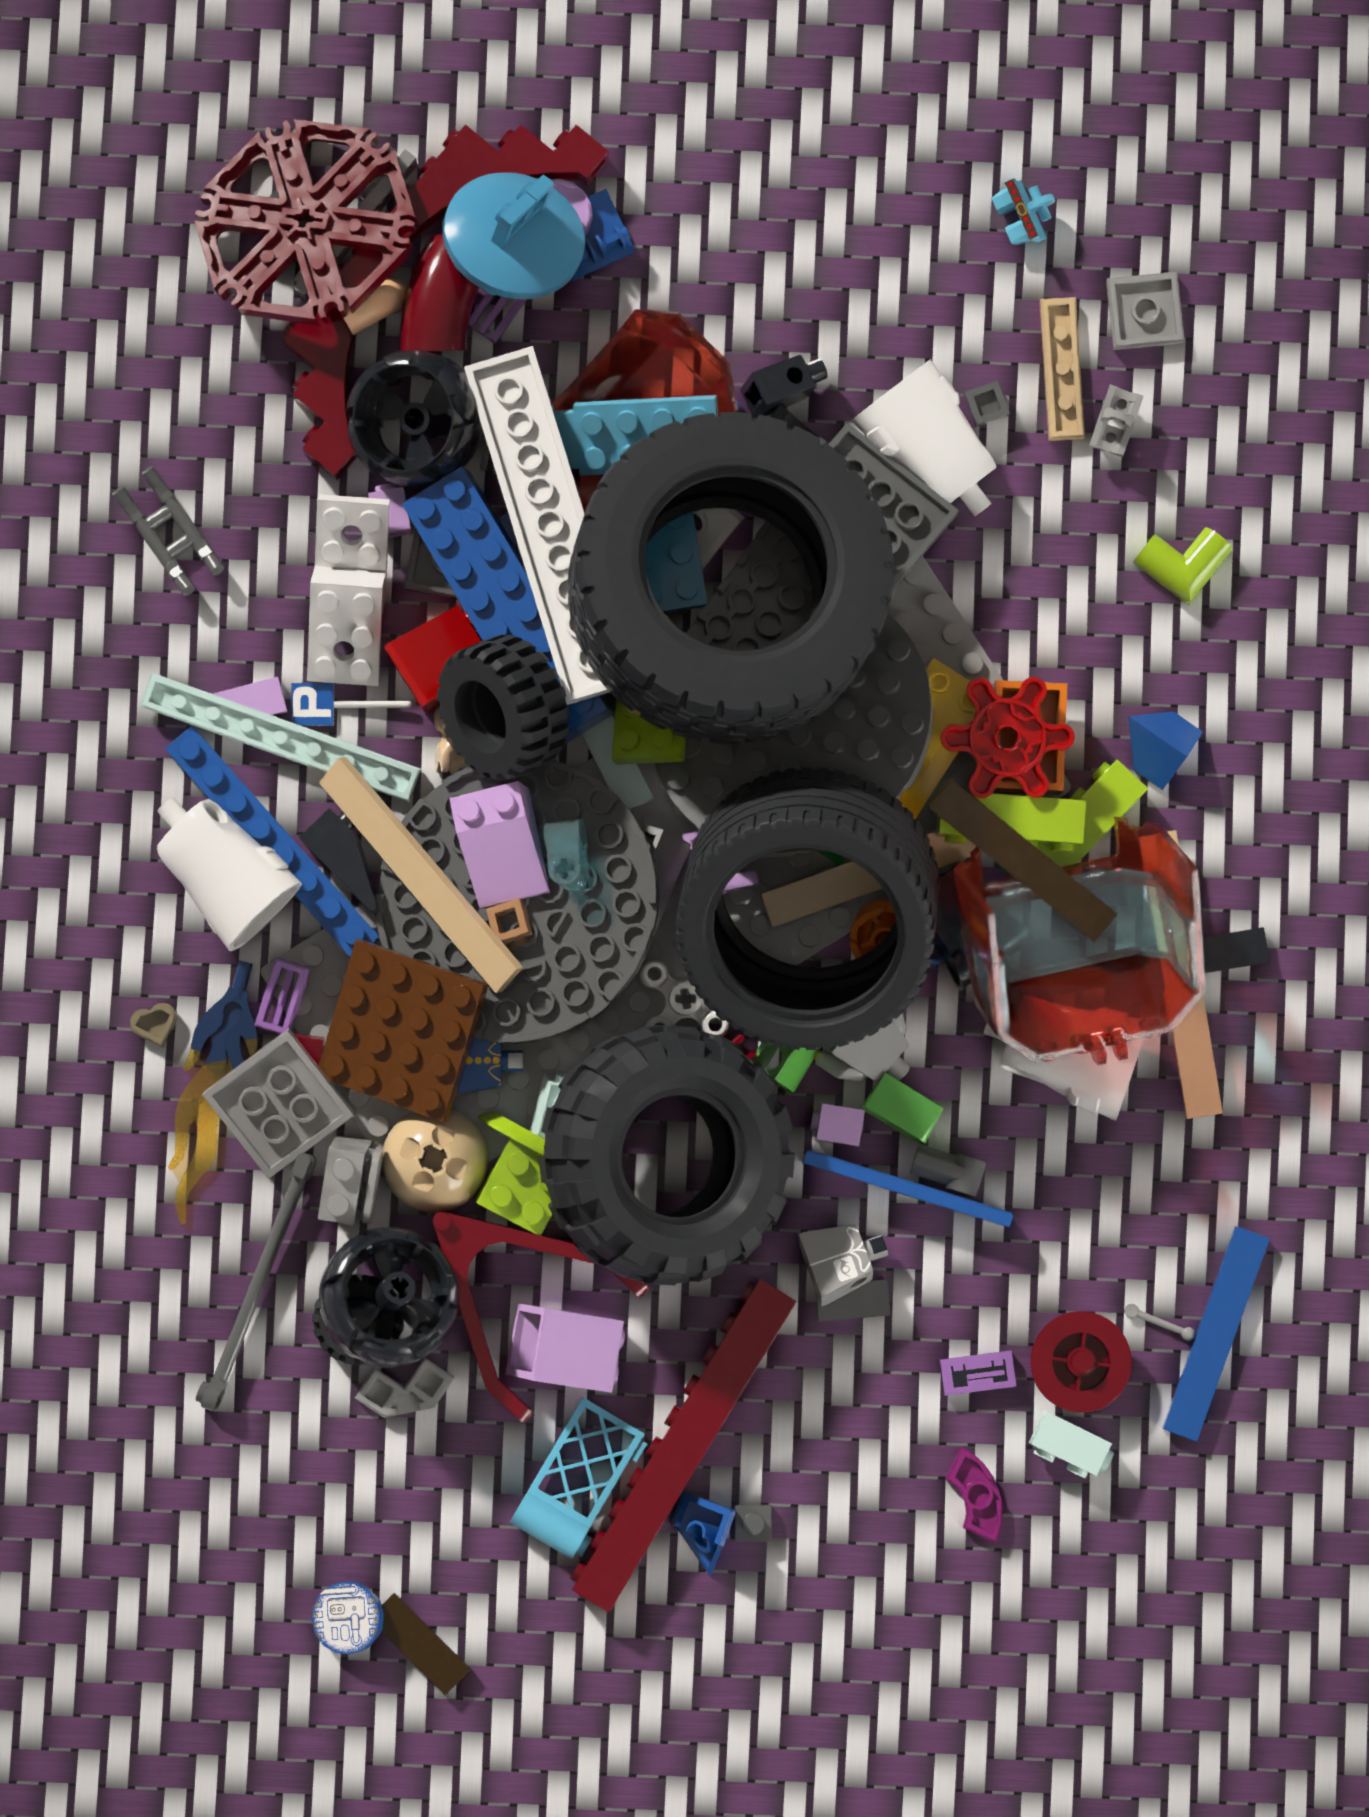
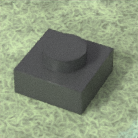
(986, 403)
(753, 1523)

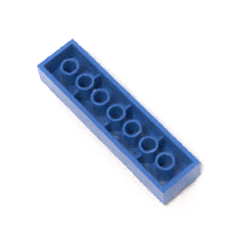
(488, 573)

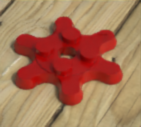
(1032, 737)

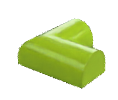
(1184, 573)

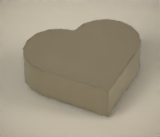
(154, 1024)

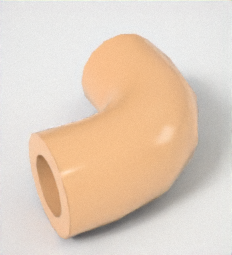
(382, 303)

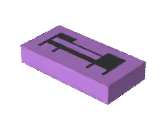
(978, 1372)

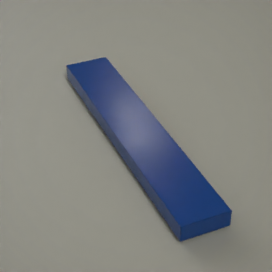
(907, 1188)
(1215, 1333)

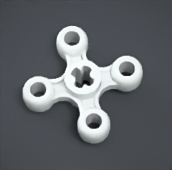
(674, 1011)

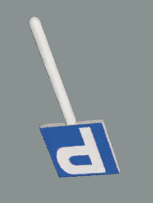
(314, 704)

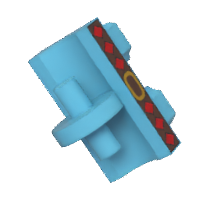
(1017, 198)

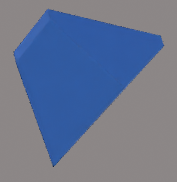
(1160, 745)
(703, 1527)

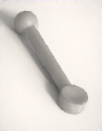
(1133, 1311)

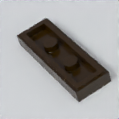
(422, 1645)

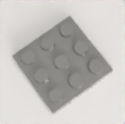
(278, 1103)

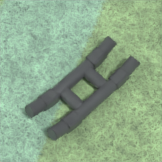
(174, 510)

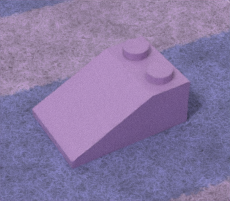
(500, 843)

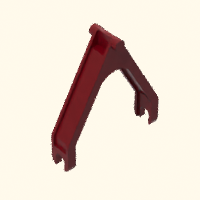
(460, 1241)

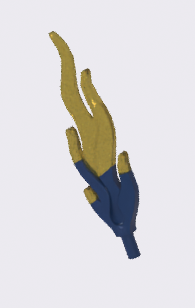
(226, 1025)

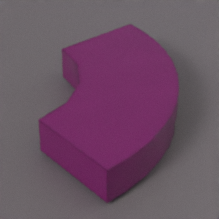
(979, 1493)

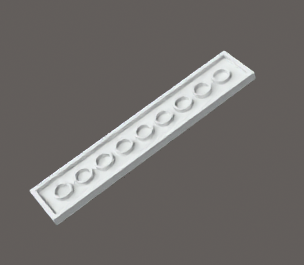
(537, 497)

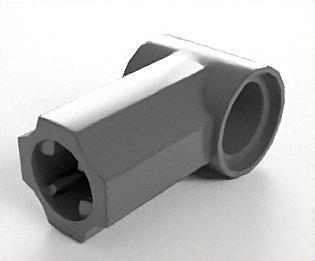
(955, 1171)

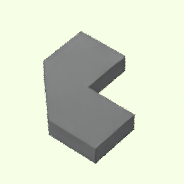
(392, 1399)

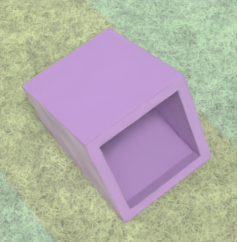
(565, 1348)

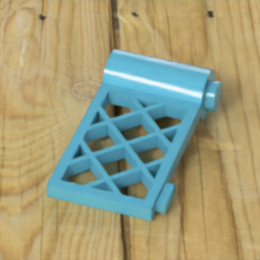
(552, 1520)

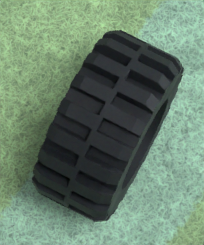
(503, 707)

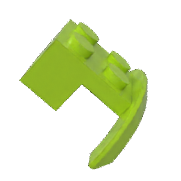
(515, 1182)

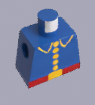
(486, 1064)

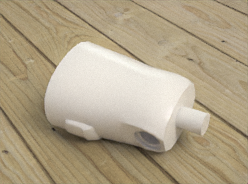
(930, 436)
(225, 870)
(1078, 1077)

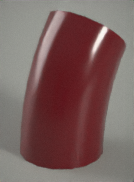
(436, 303)

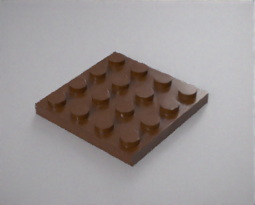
(402, 1030)

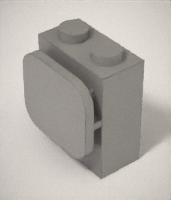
(350, 1181)

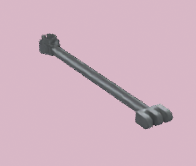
(212, 1393)

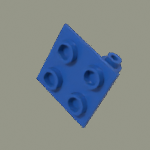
(606, 239)

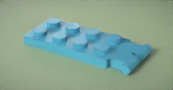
(603, 430)

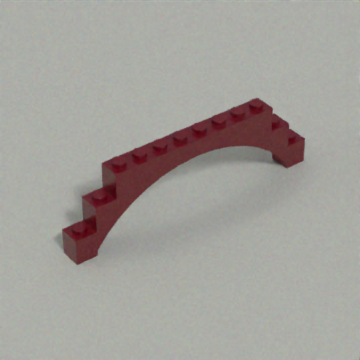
(465, 158)

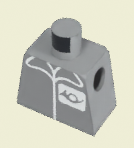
(839, 1260)

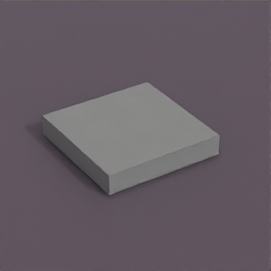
(1145, 310)

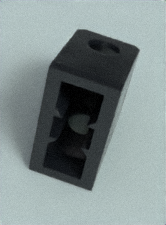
(781, 384)

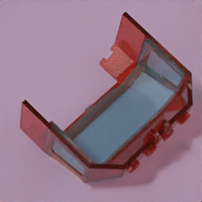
(1060, 991)

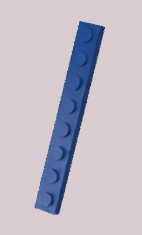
(231, 794)

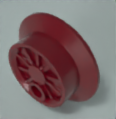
(1081, 1361)

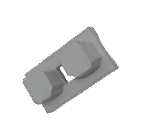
(1121, 407)

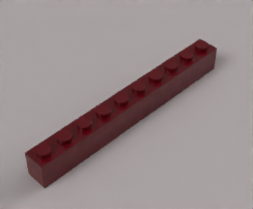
(683, 1445)

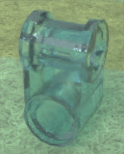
(567, 847)

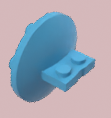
(513, 235)

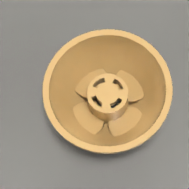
(458, 1168)

